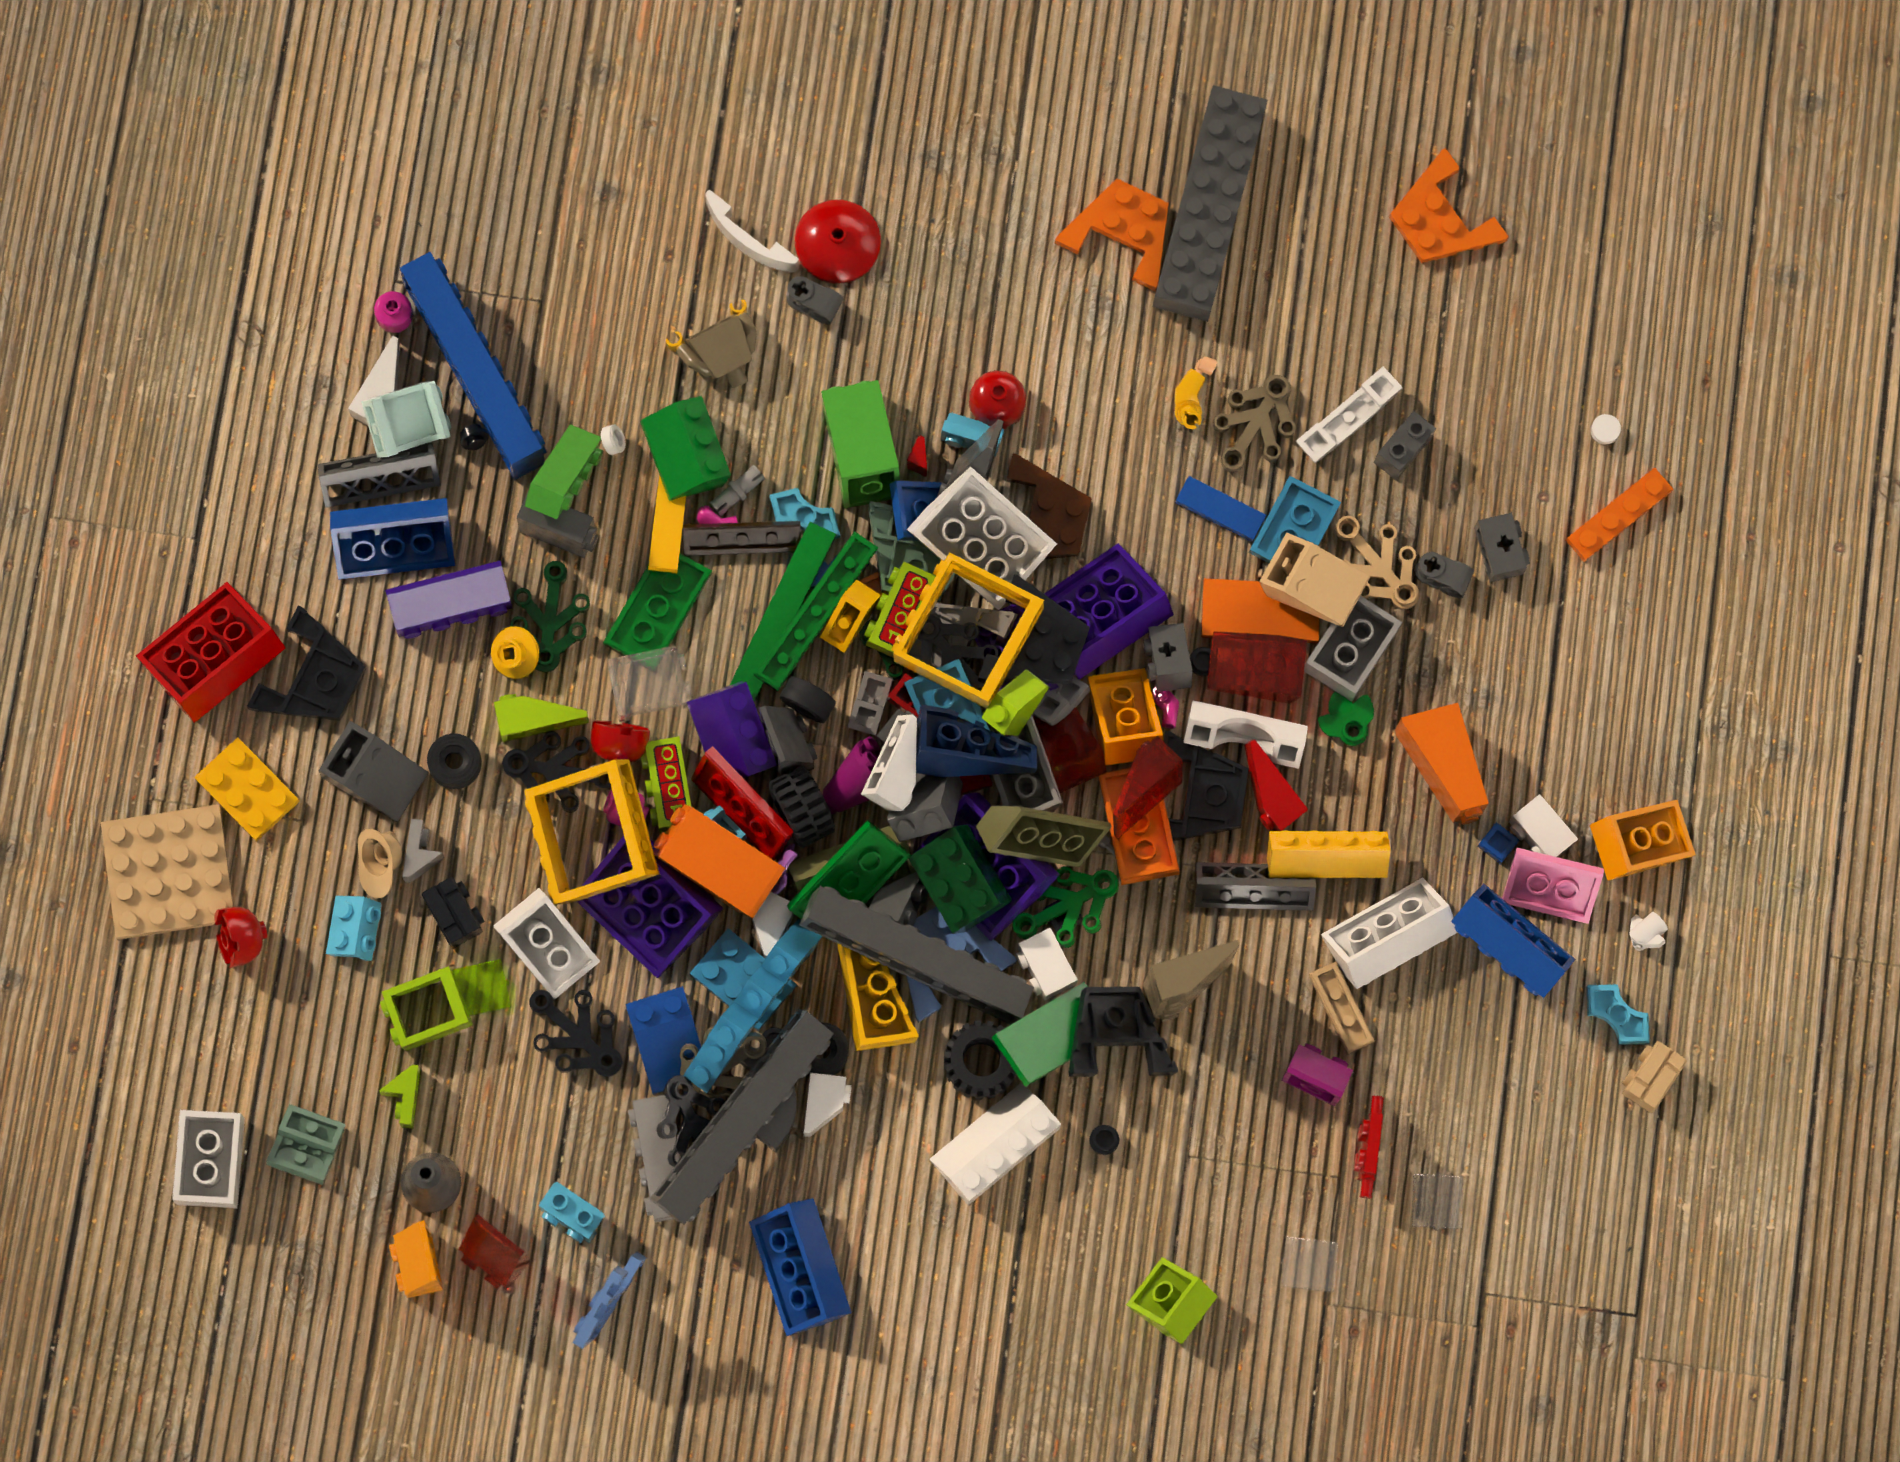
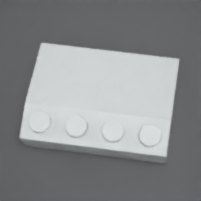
(982, 529)

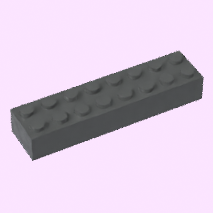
(1210, 203)

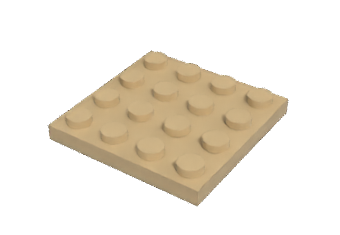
(166, 871)

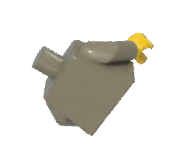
(720, 347)

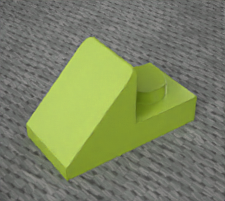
(406, 1087)

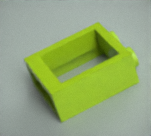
(455, 998)

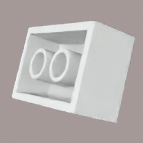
(208, 1159)

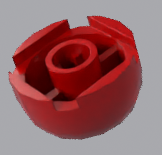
(997, 397)
(619, 740)
(239, 935)

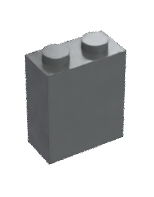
(570, 532)
(931, 807)

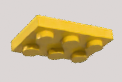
(247, 789)

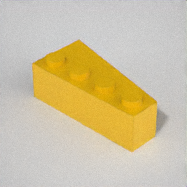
(874, 1003)

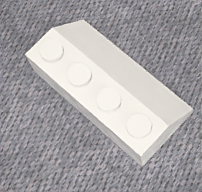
(1390, 932)
(995, 1143)

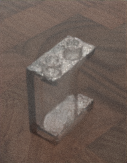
(648, 682)

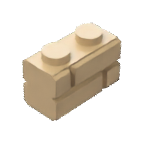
(1654, 1076)

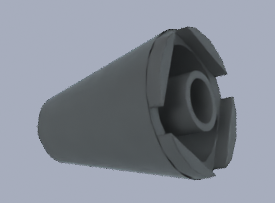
(435, 1192)

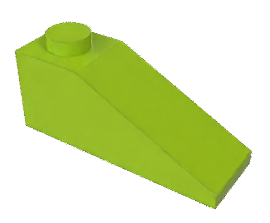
(529, 716)

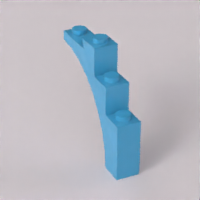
(750, 1005)

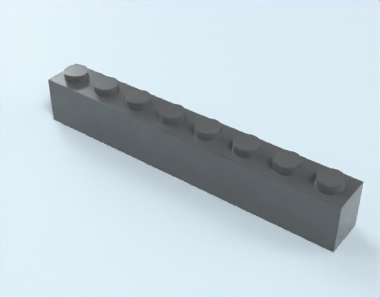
(916, 955)
(742, 1116)

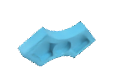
(793, 507)
(1607, 1004)

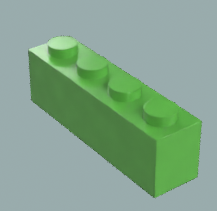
(564, 472)

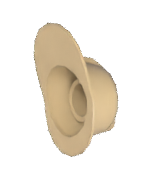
(377, 860)

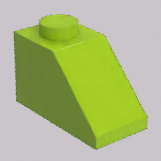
(1015, 704)

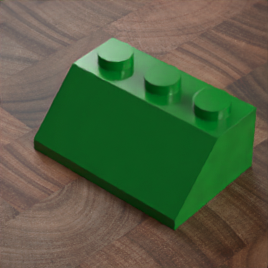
(686, 448)

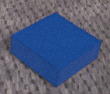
(1498, 843)

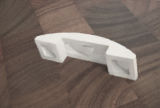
(776, 257)
(1350, 415)

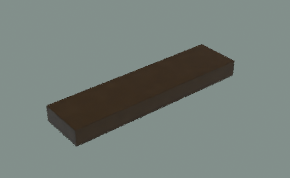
(741, 538)

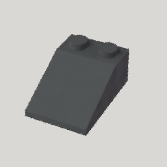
(978, 456)
(787, 739)

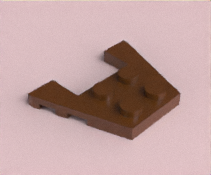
(1056, 506)

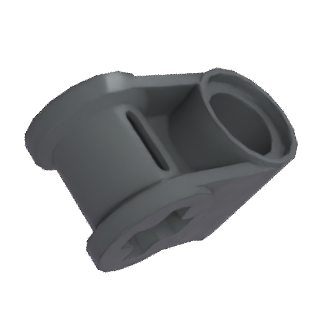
(816, 301)
(1447, 575)

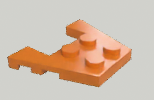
(1128, 218)
(1432, 224)

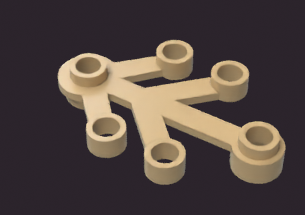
(1382, 567)

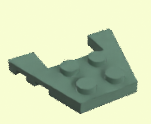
(895, 552)

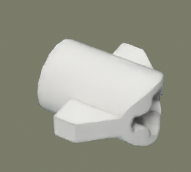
(1647, 931)

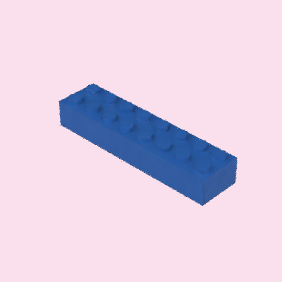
(472, 365)

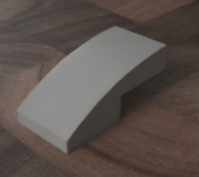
(1061, 701)
(870, 703)

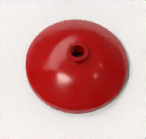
(832, 258)

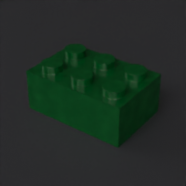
(960, 879)

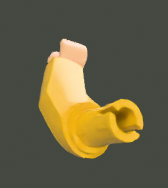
(1187, 404)

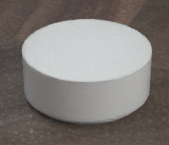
(1605, 429)
(613, 439)

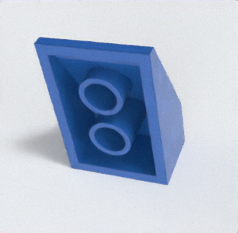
(661, 1029)

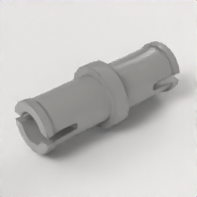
(737, 490)

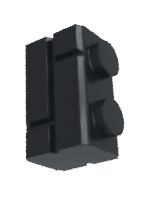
(452, 912)

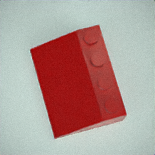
(211, 651)

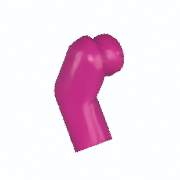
(707, 516)
(1169, 705)

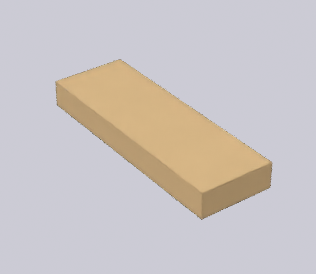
(1341, 1008)

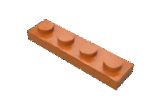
(1619, 514)

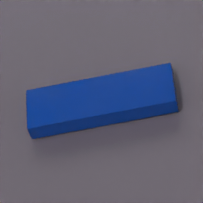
(1220, 508)

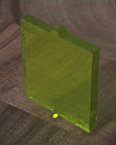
(483, 987)

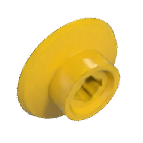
(525, 652)

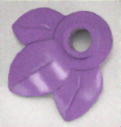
(785, 860)

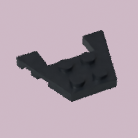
(1051, 647)
(324, 680)
(1213, 794)
(1116, 1019)

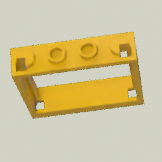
(929, 596)
(632, 824)

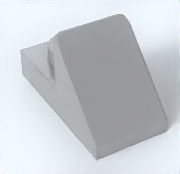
(418, 860)

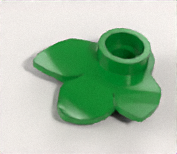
(1346, 715)

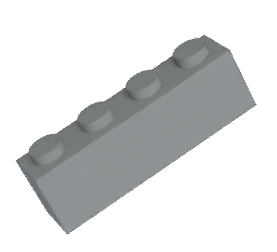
(653, 1149)

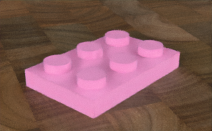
(1552, 885)

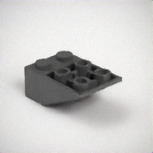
(372, 771)

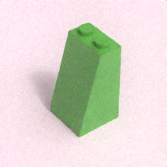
(860, 442)

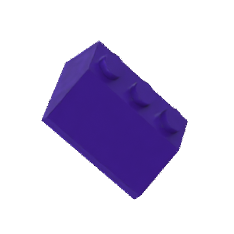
(733, 727)

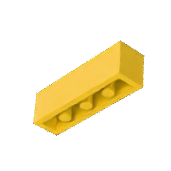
(1328, 854)

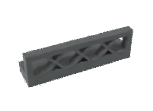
(370, 467)
(1250, 892)

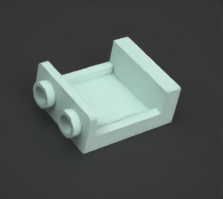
(406, 418)

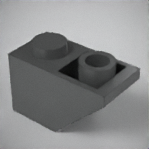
(901, 899)

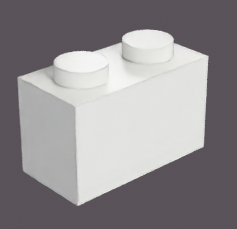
(1542, 828)
(1046, 964)

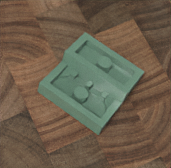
(306, 1144)

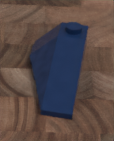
(959, 748)

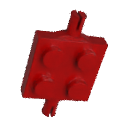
(1367, 1157)

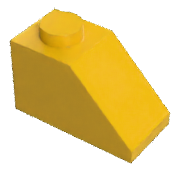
(850, 615)

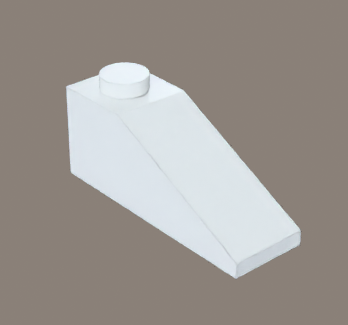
(380, 380)
(895, 769)

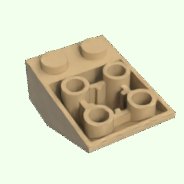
(1313, 580)

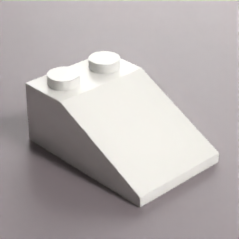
(546, 943)

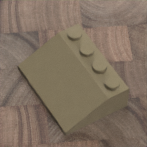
(1179, 981)

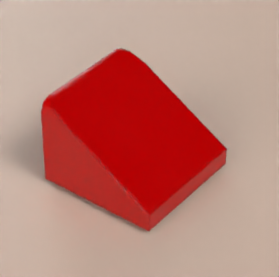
(917, 458)

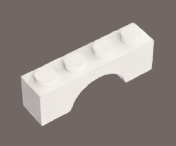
(1213, 725)

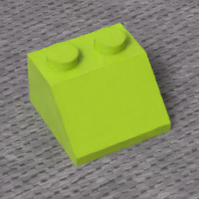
(1172, 1300)

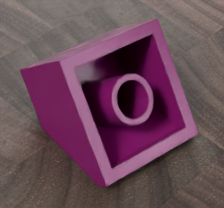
(1317, 1074)

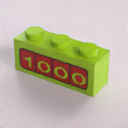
(896, 606)
(667, 780)

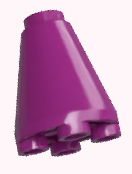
(849, 780)

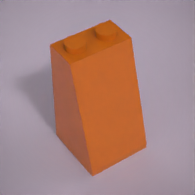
(1445, 759)
(717, 860)

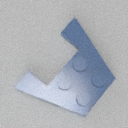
(933, 925)
(605, 1301)

